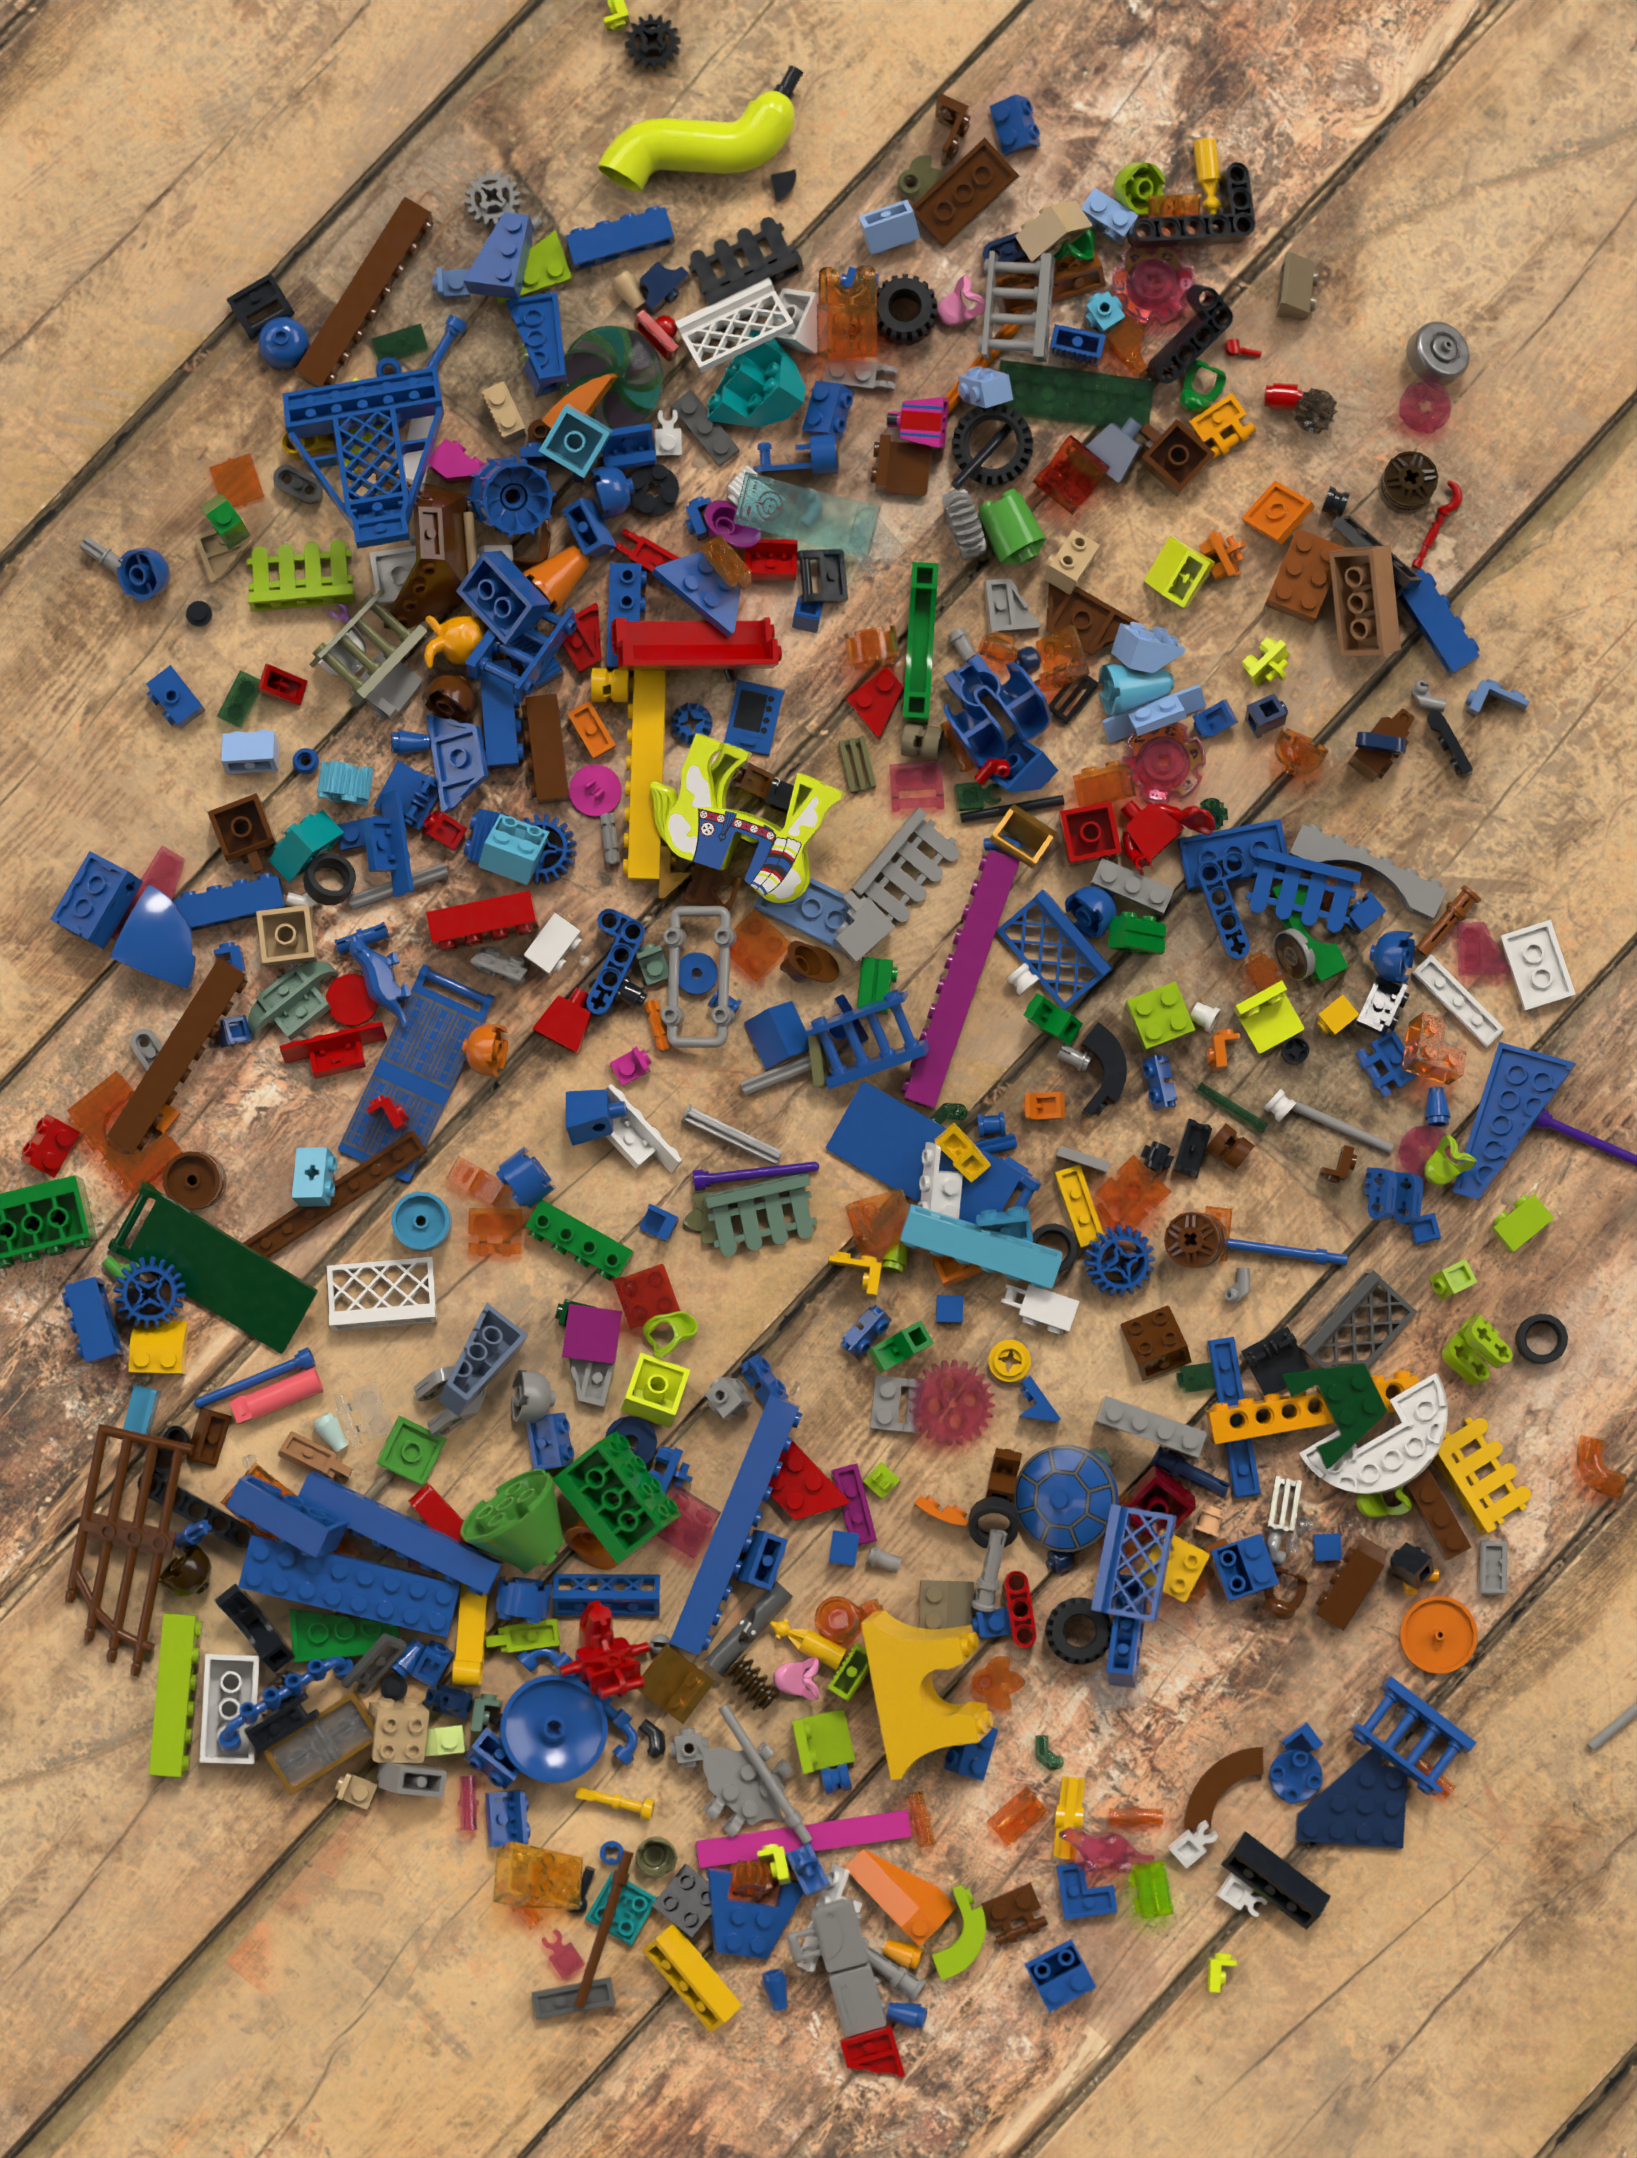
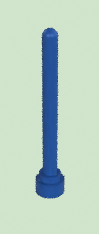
(453, 328)
(302, 1360)

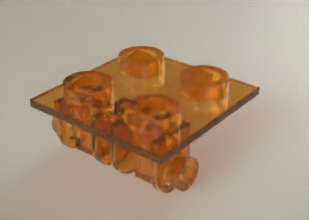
(757, 945)

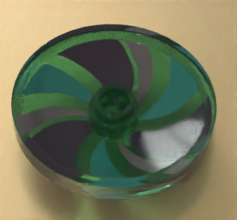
(630, 358)

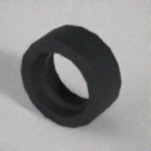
(334, 862)
(1066, 1234)
(1525, 1351)
(993, 1505)

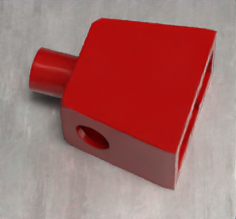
(566, 1021)

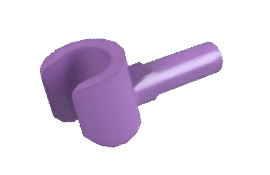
(343, 614)

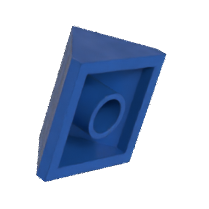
(778, 1034)

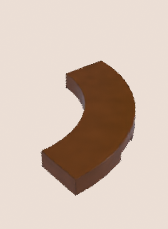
(1217, 1781)

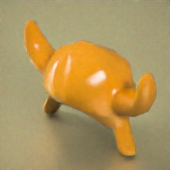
(455, 639)

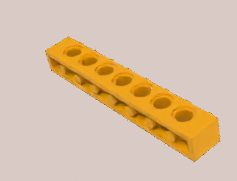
(1220, 1414)

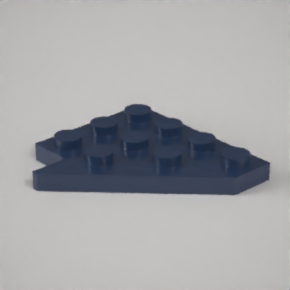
(1358, 1807)

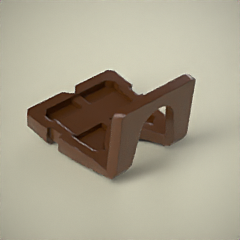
(545, 543)
(705, 882)

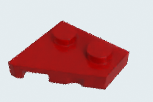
(585, 642)
(876, 700)
(873, 2052)

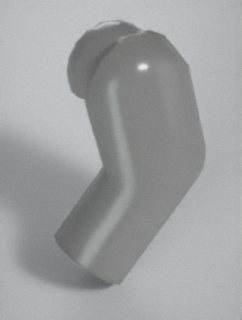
(1425, 699)
(1240, 1288)

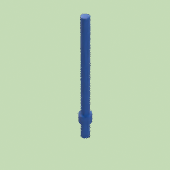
(1319, 1256)

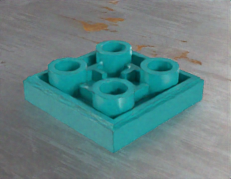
(630, 1912)

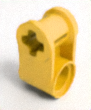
(311, 445)

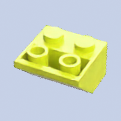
(1179, 572)

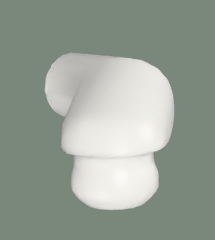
(298, 900)

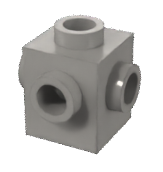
(728, 1397)
(688, 1736)

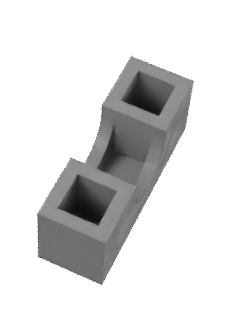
(1130, 885)

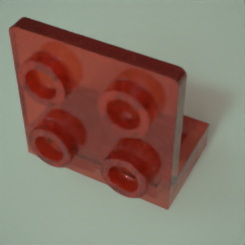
(1072, 475)
(646, 1295)

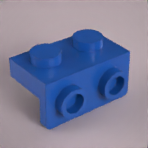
(1015, 124)
(828, 409)
(630, 447)
(971, 1758)
(507, 1817)

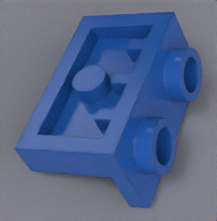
(550, 1442)

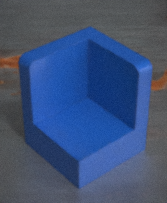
(658, 1222)
(844, 1547)
(1301, 1738)

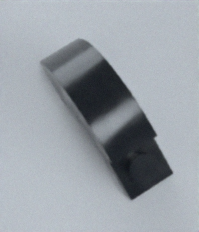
(1113, 1061)
(256, 1627)

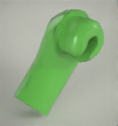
(115, 1268)

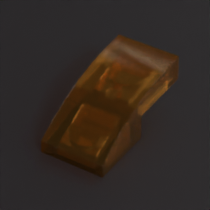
(1173, 205)
(476, 1181)

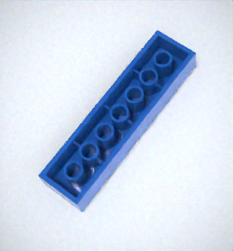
(350, 1586)

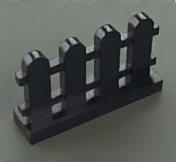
(777, 266)

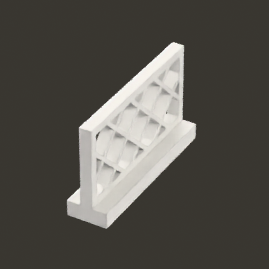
(728, 313)
(388, 1315)

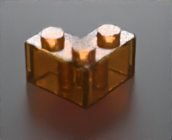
(1428, 1055)

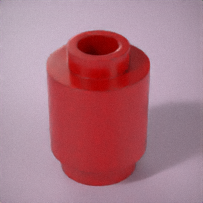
(1282, 396)

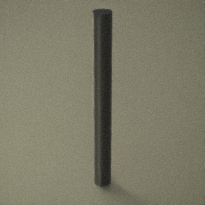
(981, 457)
(1002, 810)

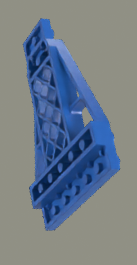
(364, 405)

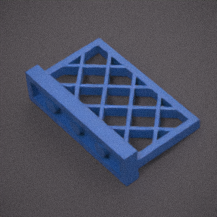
(1067, 930)
(1112, 1564)

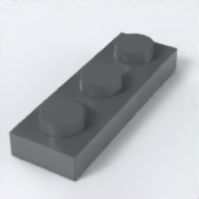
(707, 432)
(561, 1999)

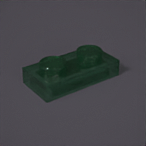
(401, 343)
(239, 700)

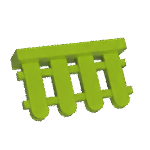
(290, 592)

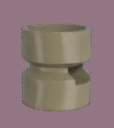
(931, 744)

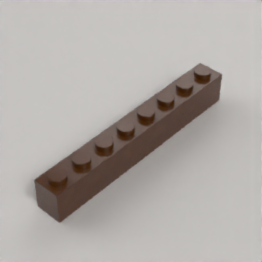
(365, 293)
(177, 1054)

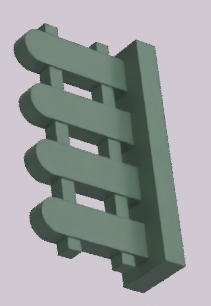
(747, 1210)

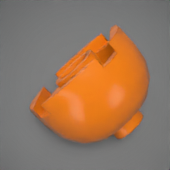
(486, 1049)

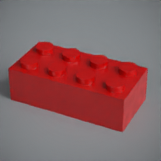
(482, 920)

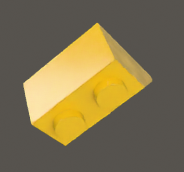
(158, 1349)

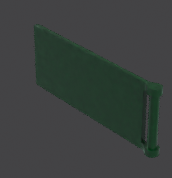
(217, 1269)

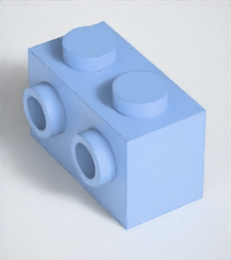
(1108, 216)
(889, 227)
(984, 387)
(250, 752)

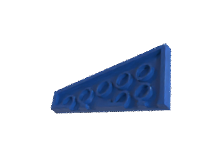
(1513, 1098)

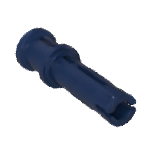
(1179, 1467)

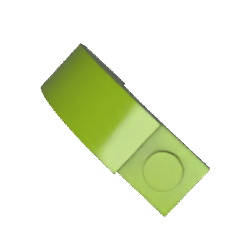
(965, 1949)

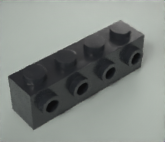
(1275, 1880)

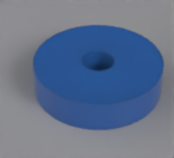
(709, 975)

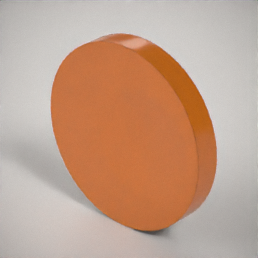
(1438, 1634)

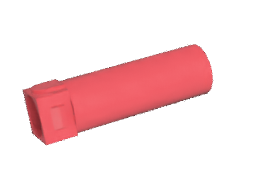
(276, 1396)

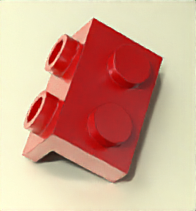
(772, 559)
(395, 1113)
(49, 1145)

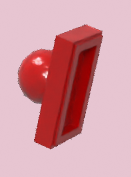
(658, 333)

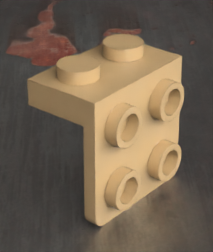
(399, 1731)

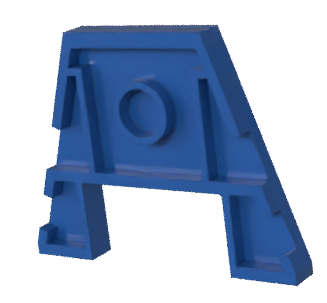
(748, 1926)

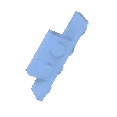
(1154, 714)

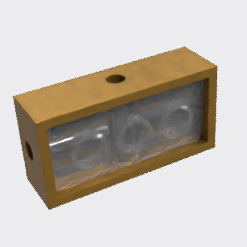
(322, 1743)

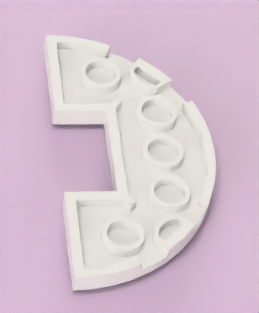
(1397, 1454)

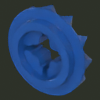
(681, 716)

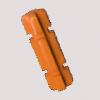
(657, 1026)

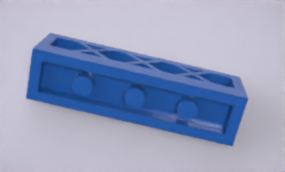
(628, 1602)

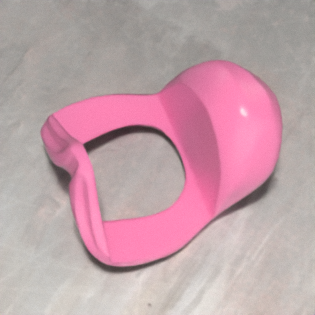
(952, 308)
(793, 1678)

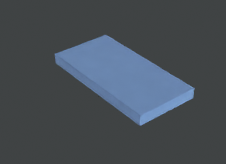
(814, 913)

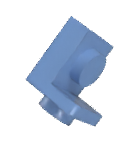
(450, 283)

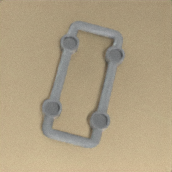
(721, 1015)

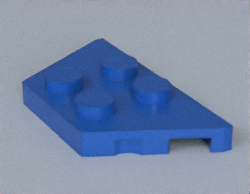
(702, 589)
(457, 759)

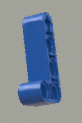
(1228, 907)
(611, 966)

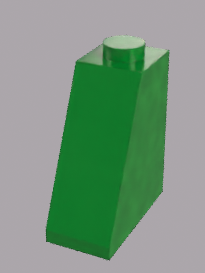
(225, 520)

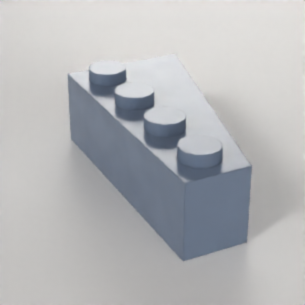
(485, 1354)

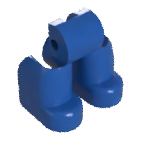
(1017, 698)

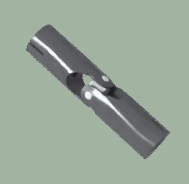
(752, 1624)

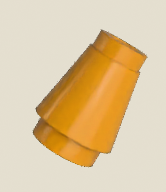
(903, 1953)

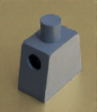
(1117, 448)

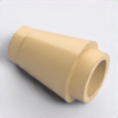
(628, 289)

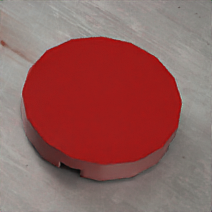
(350, 1000)

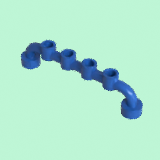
(619, 1718)
(230, 1738)

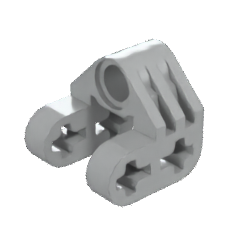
(446, 1420)

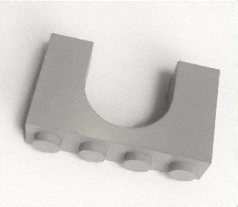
(1150, 1426)

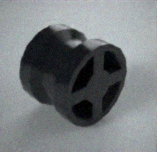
(1335, 501)

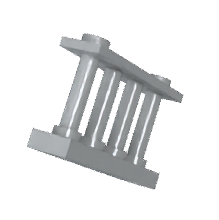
(1039, 320)

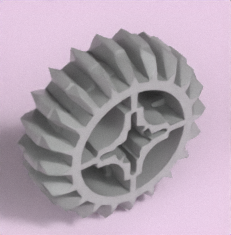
(963, 523)

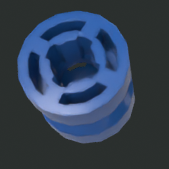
(836, 1779)

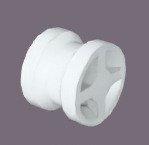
(1022, 979)
(1279, 1105)

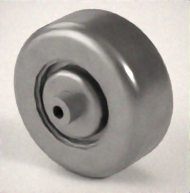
(1438, 353)

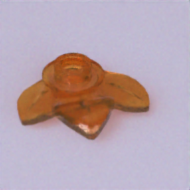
(1001, 1682)

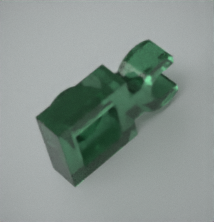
(972, 796)

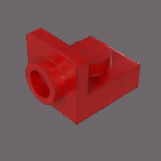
(443, 829)

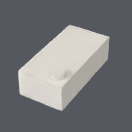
(227, 1685)

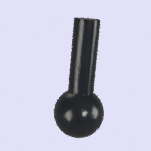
(585, 1883)

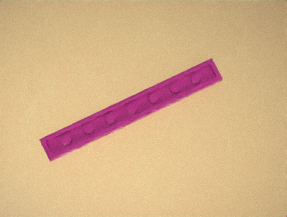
(824, 1836)

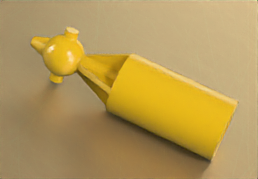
(1208, 171)
(811, 1643)

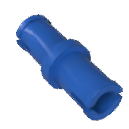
(367, 936)

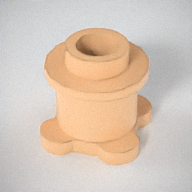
(1210, 1520)

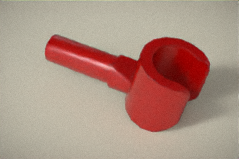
(1232, 348)

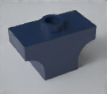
(662, 286)

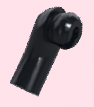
(656, 1739)

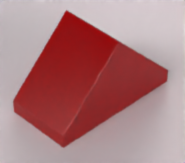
(282, 685)

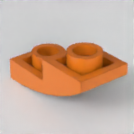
(952, 1515)

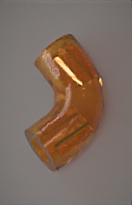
(1595, 1472)

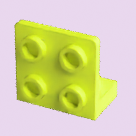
(1269, 1018)

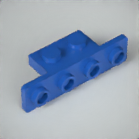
(388, 844)

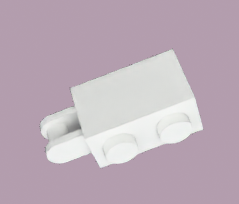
(1043, 1308)

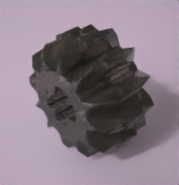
(1315, 410)

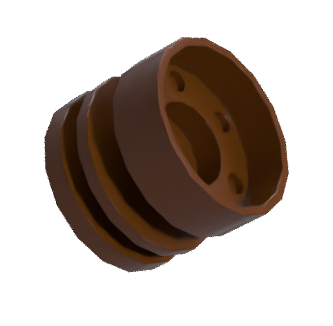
(1210, 1239)

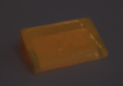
(1017, 1816)

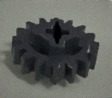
(660, 50)

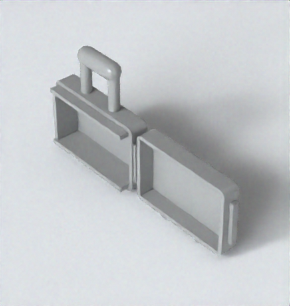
(847, 1965)

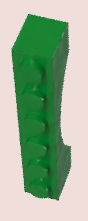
(920, 642)

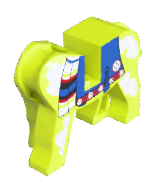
(707, 832)

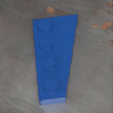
(541, 332)

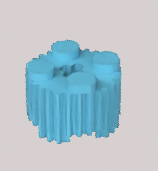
(344, 782)

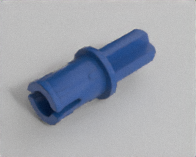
(192, 1534)

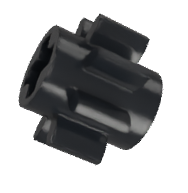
(1156, 1156)

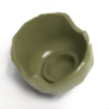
(656, 1856)

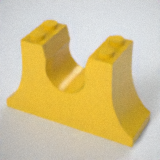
(909, 1709)

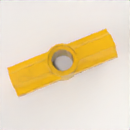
(1068, 1814)

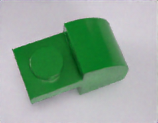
(1052, 1020)
(900, 1347)

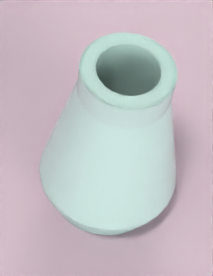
(330, 1430)

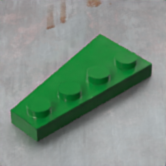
(334, 1635)

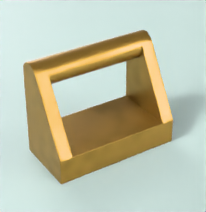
(1027, 830)

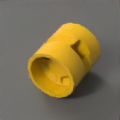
(600, 688)

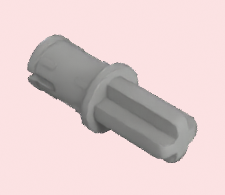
(101, 554)

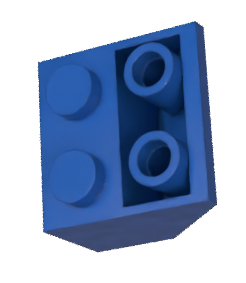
(1245, 1567)
(1060, 1975)

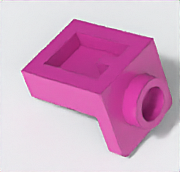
(631, 1066)

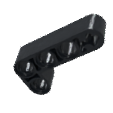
(1166, 364)

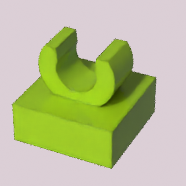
(881, 1480)

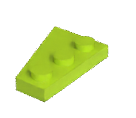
(544, 267)

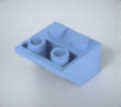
(1145, 648)

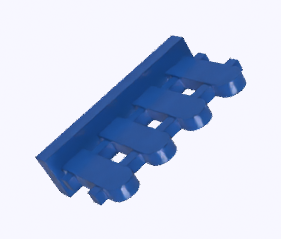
(1316, 886)

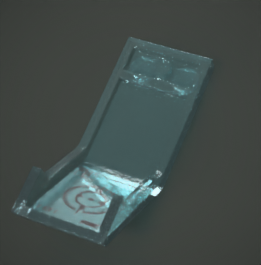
(806, 515)

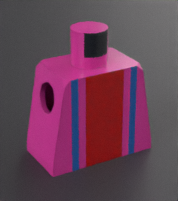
(922, 421)

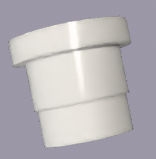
(1205, 1016)

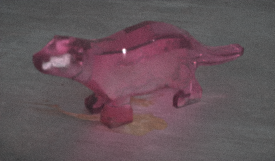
(1104, 1848)

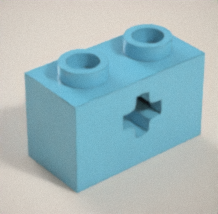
(308, 1165)

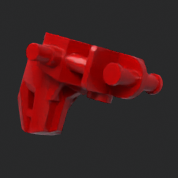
(603, 1658)

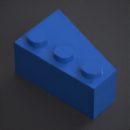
(503, 259)

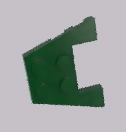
(1349, 1399)

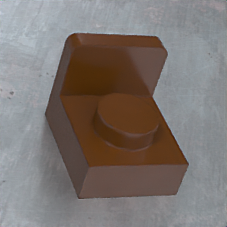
(752, 780)

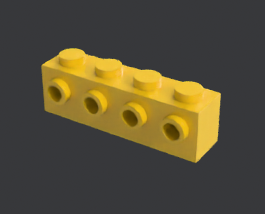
(696, 1980)

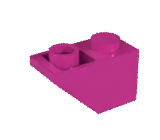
(452, 463)

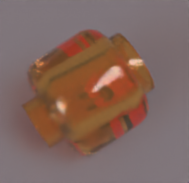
(997, 649)

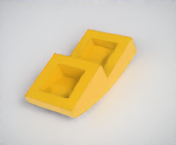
(962, 1152)

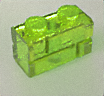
(1151, 1888)

